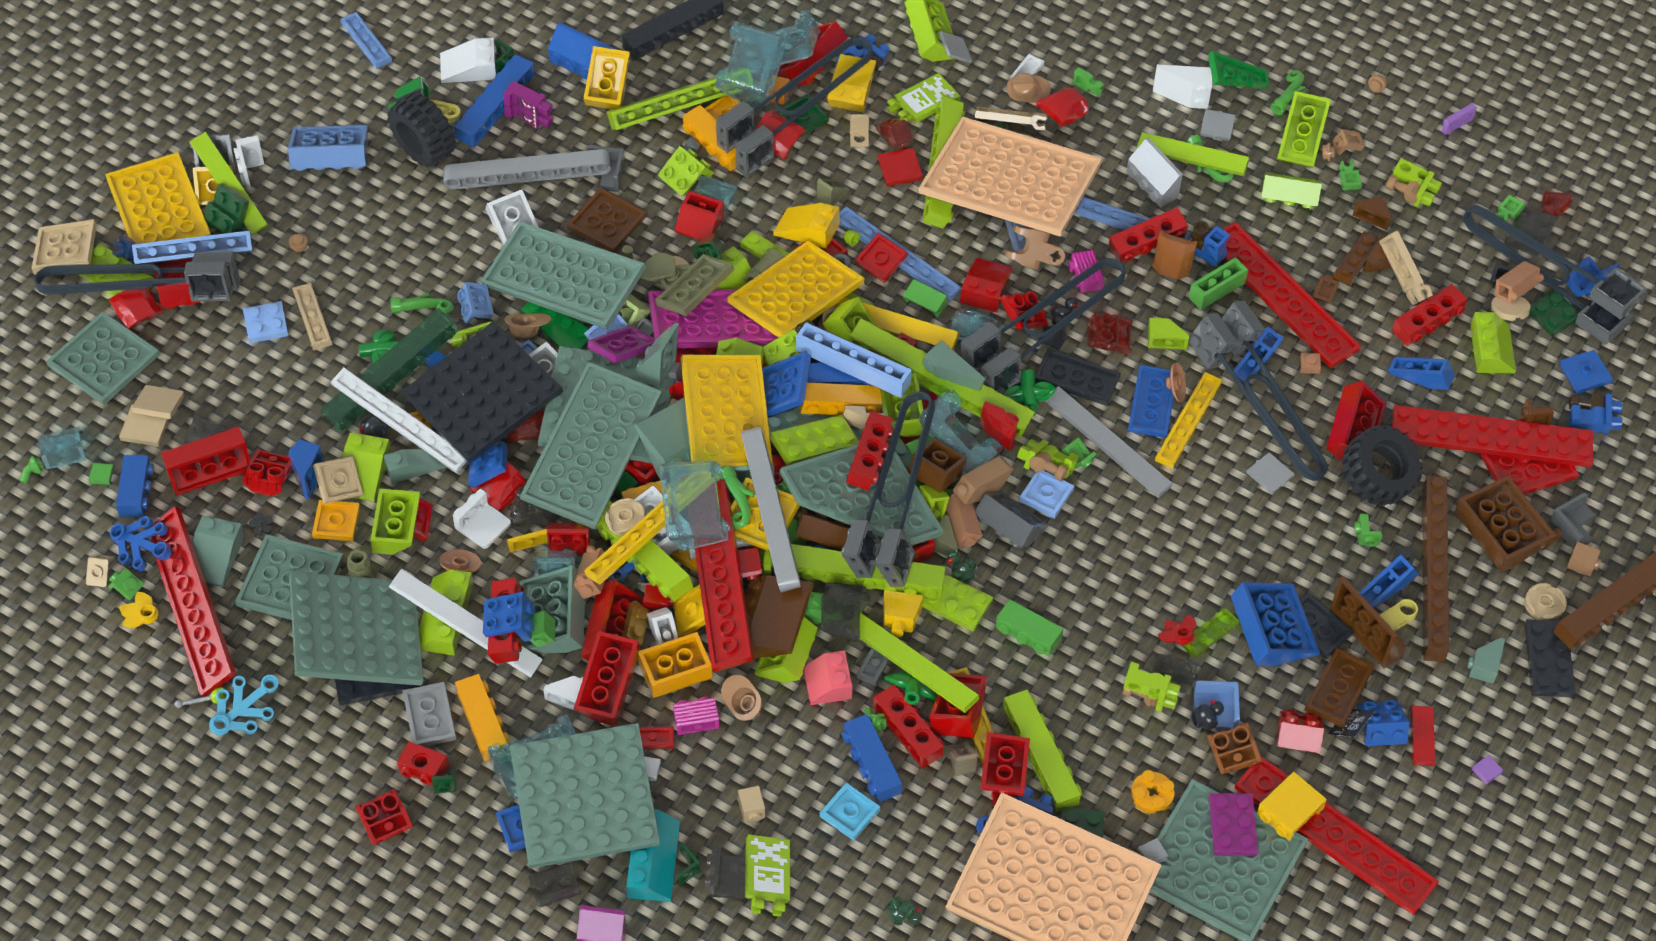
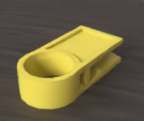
(1396, 618)

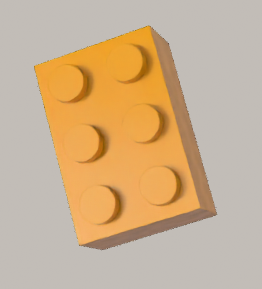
(675, 664)

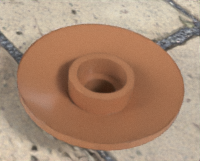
(1177, 382)
(460, 560)

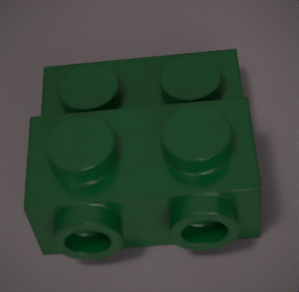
(226, 210)

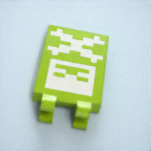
(922, 99)
(767, 873)

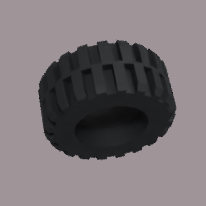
(421, 129)
(1399, 453)

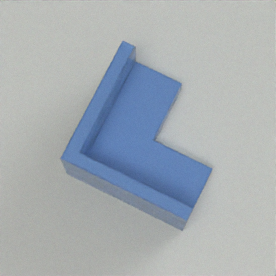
(1224, 692)

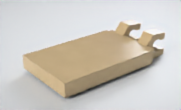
(1012, 116)
(1404, 268)

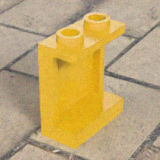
(1291, 806)

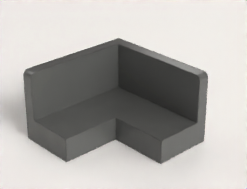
(612, 180)
(1570, 519)

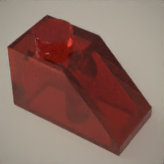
(895, 132)

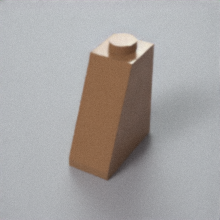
(983, 480)

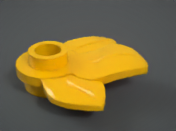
(136, 612)

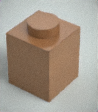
(1584, 559)

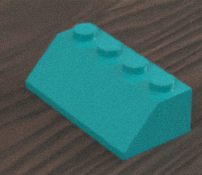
(653, 868)

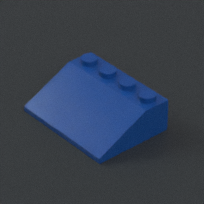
(1273, 623)

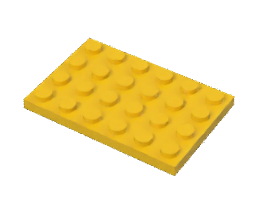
(157, 201)
(795, 289)
(721, 401)

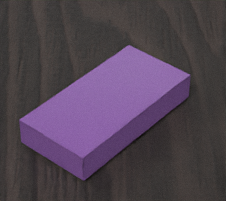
(1459, 119)

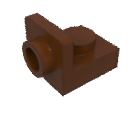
(1326, 289)
(1539, 415)

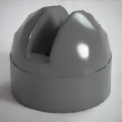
(693, 144)

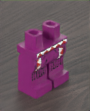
(527, 105)

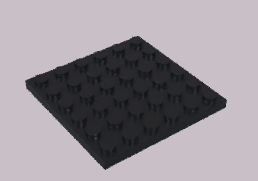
(481, 392)

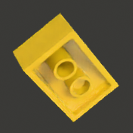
(606, 78)
(855, 90)
(809, 223)

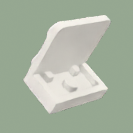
(250, 155)
(480, 520)

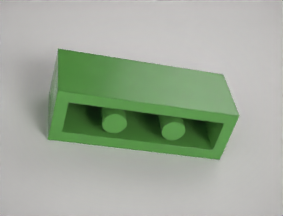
(1218, 283)
(1029, 628)

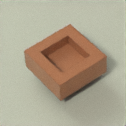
(1310, 363)

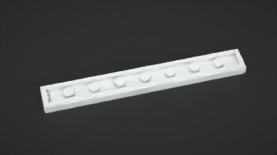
(398, 419)
(455, 617)

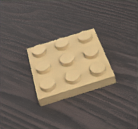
(64, 245)

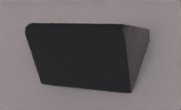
(1499, 271)
(1056, 340)

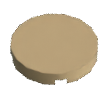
(1511, 311)
(624, 515)
(1545, 602)

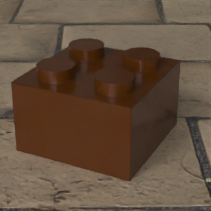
(939, 465)

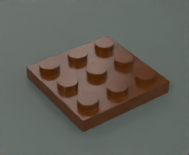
(606, 220)

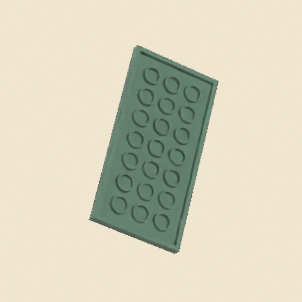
(564, 275)
(590, 445)

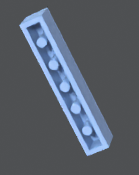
(186, 247)
(853, 360)

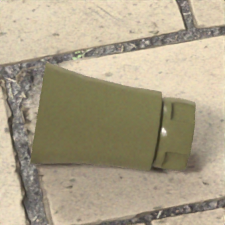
(769, 258)
(359, 565)

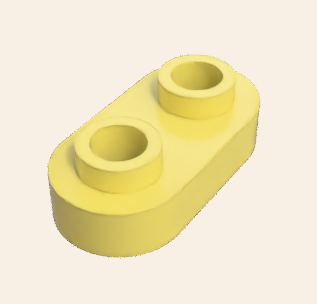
(449, 110)

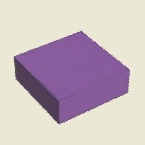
(1487, 769)

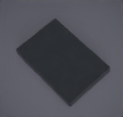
(1326, 627)

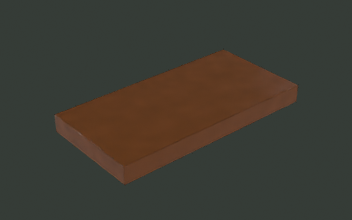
(1339, 687)

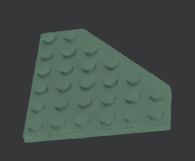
(823, 488)

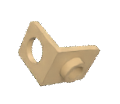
(859, 127)
(98, 570)

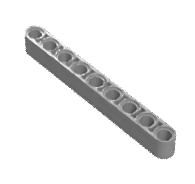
(526, 169)
(771, 509)

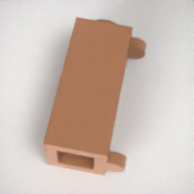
(1518, 281)
(963, 522)
(583, 584)

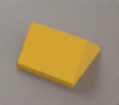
(204, 185)

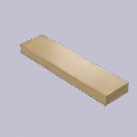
(312, 316)

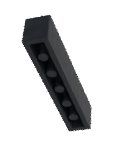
(670, 26)

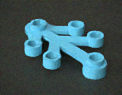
(240, 707)

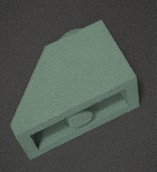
(1486, 661)

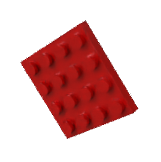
(1529, 474)

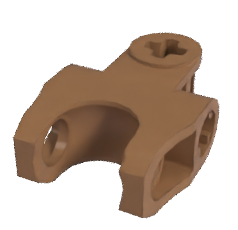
(1036, 249)

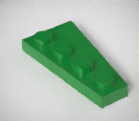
(1236, 73)
(561, 329)

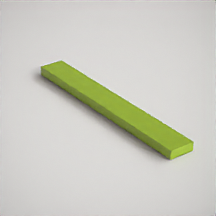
(916, 665)

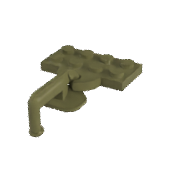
(683, 284)

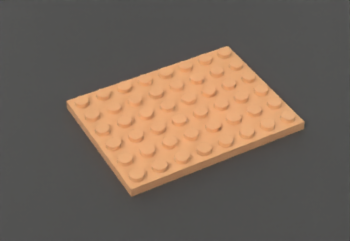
(1011, 176)
(1050, 879)

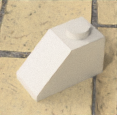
(662, 625)
(563, 691)

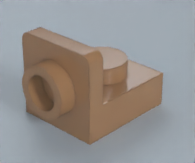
(1349, 140)

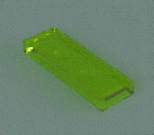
(1211, 632)

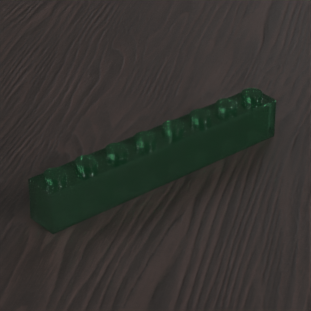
(393, 366)

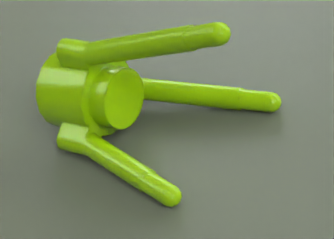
(461, 336)

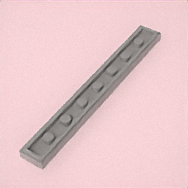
(1109, 442)

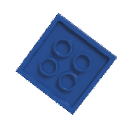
(786, 383)

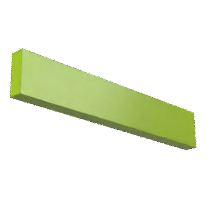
(1199, 155)
(222, 174)

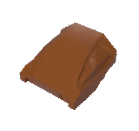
(1174, 256)
(1234, 749)

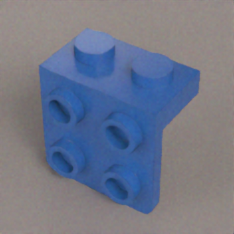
(1580, 284)
(509, 615)
(1387, 724)

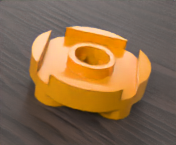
(1155, 781)

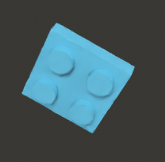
(849, 811)

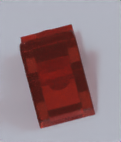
(1556, 203)

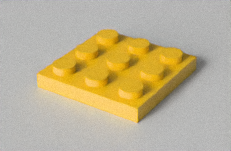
(754, 531)

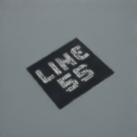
(1354, 724)

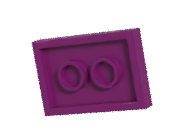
(621, 344)
(1233, 824)

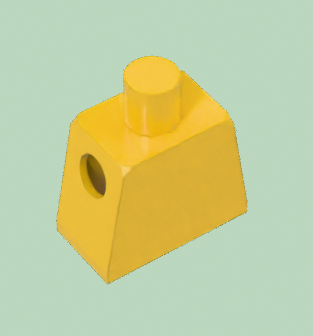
(901, 611)

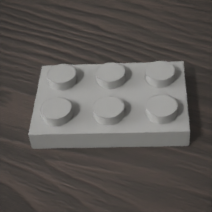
(429, 714)

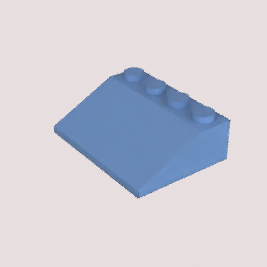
(328, 147)

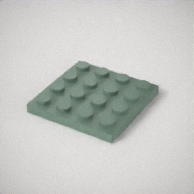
(103, 358)
(268, 582)

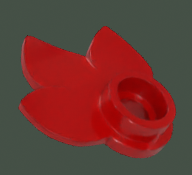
(1181, 633)

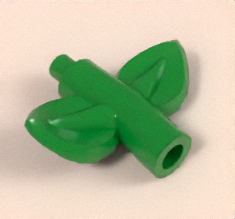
(382, 343)
(1029, 391)
(912, 687)

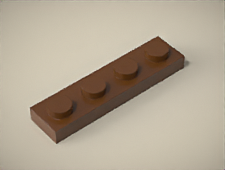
(1355, 258)

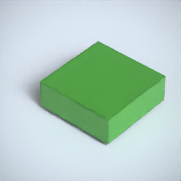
(101, 473)

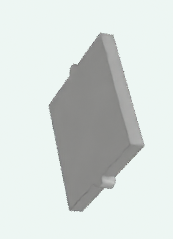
(955, 47)
(1217, 125)
(1270, 473)

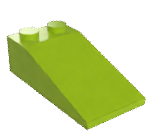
(1304, 129)

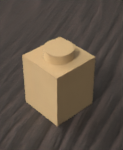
(751, 804)

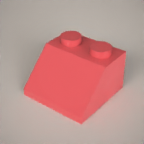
(828, 678)

